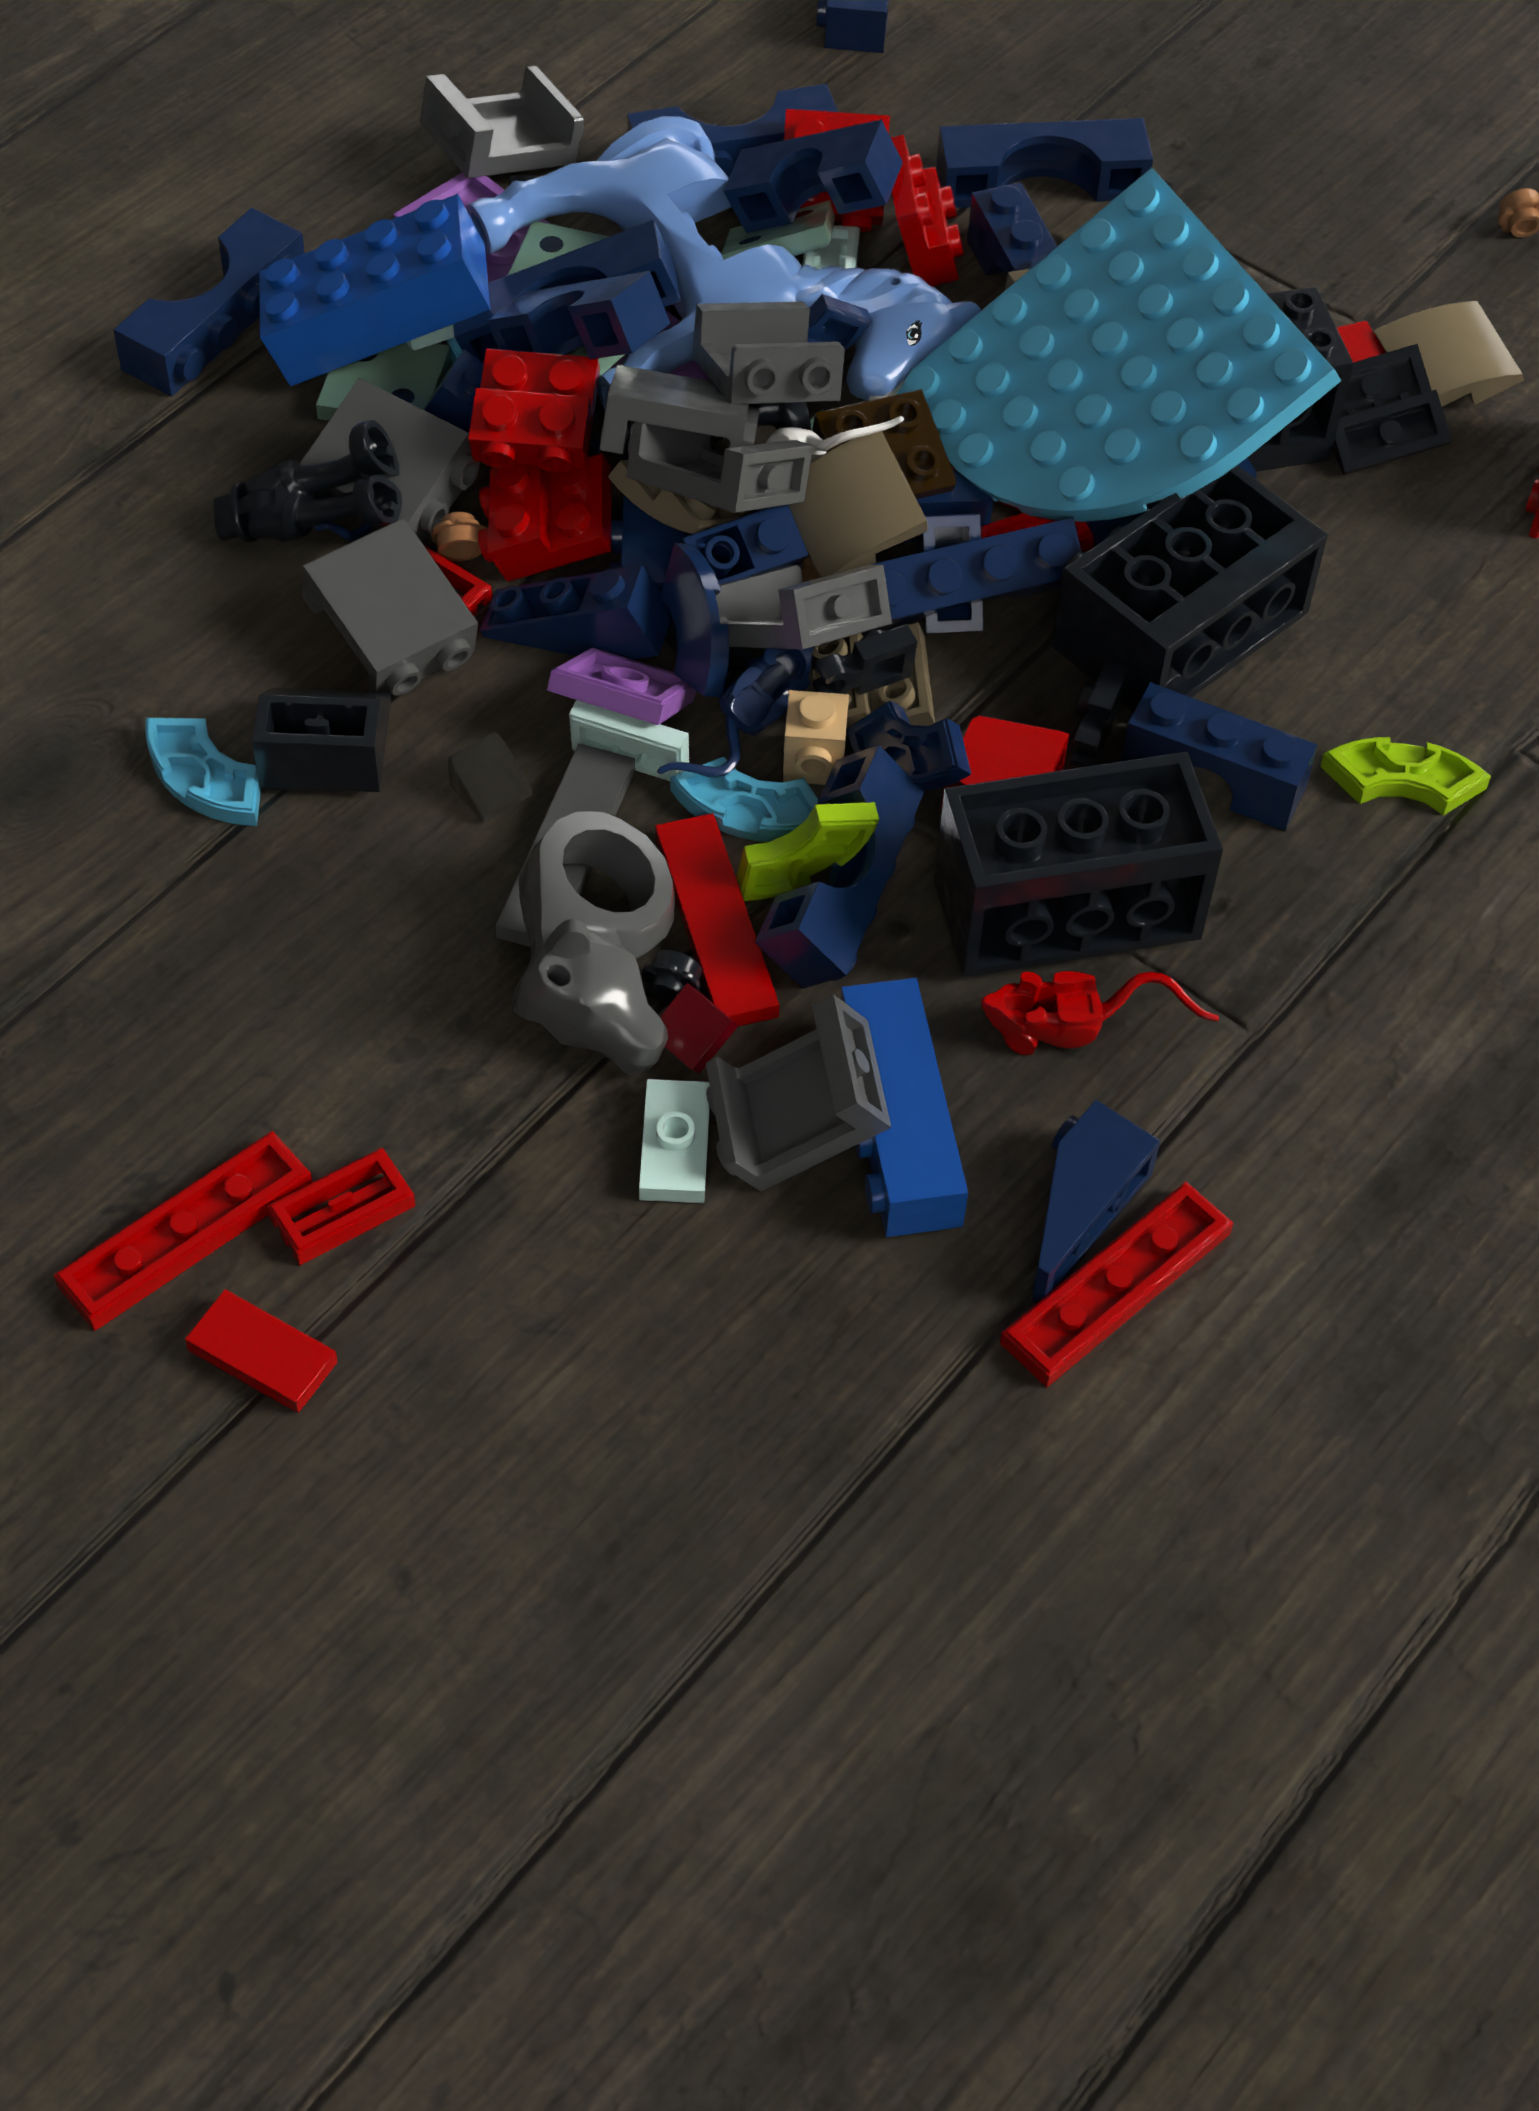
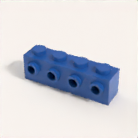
(916, 1162)

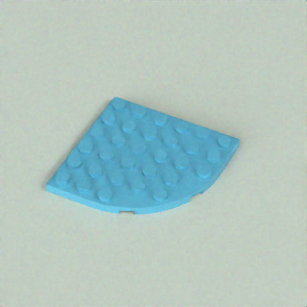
(1119, 368)

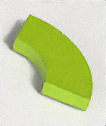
(1387, 769)
(826, 837)

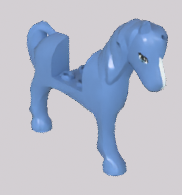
(671, 176)

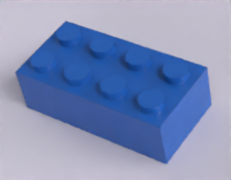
(373, 290)

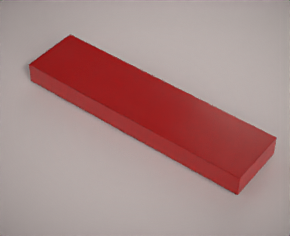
(717, 919)
(181, 1231)
(1115, 1284)

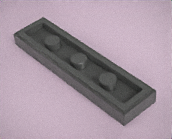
(592, 782)

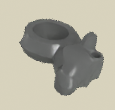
(583, 957)

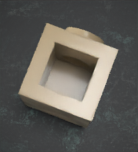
(814, 735)

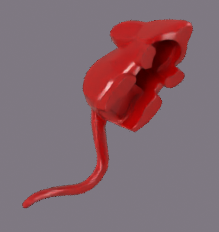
(1064, 1010)

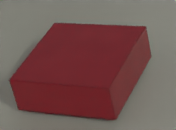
(696, 1028)

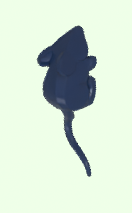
(755, 701)

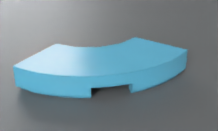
(200, 773)
(745, 805)

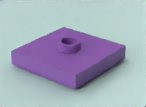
(622, 686)

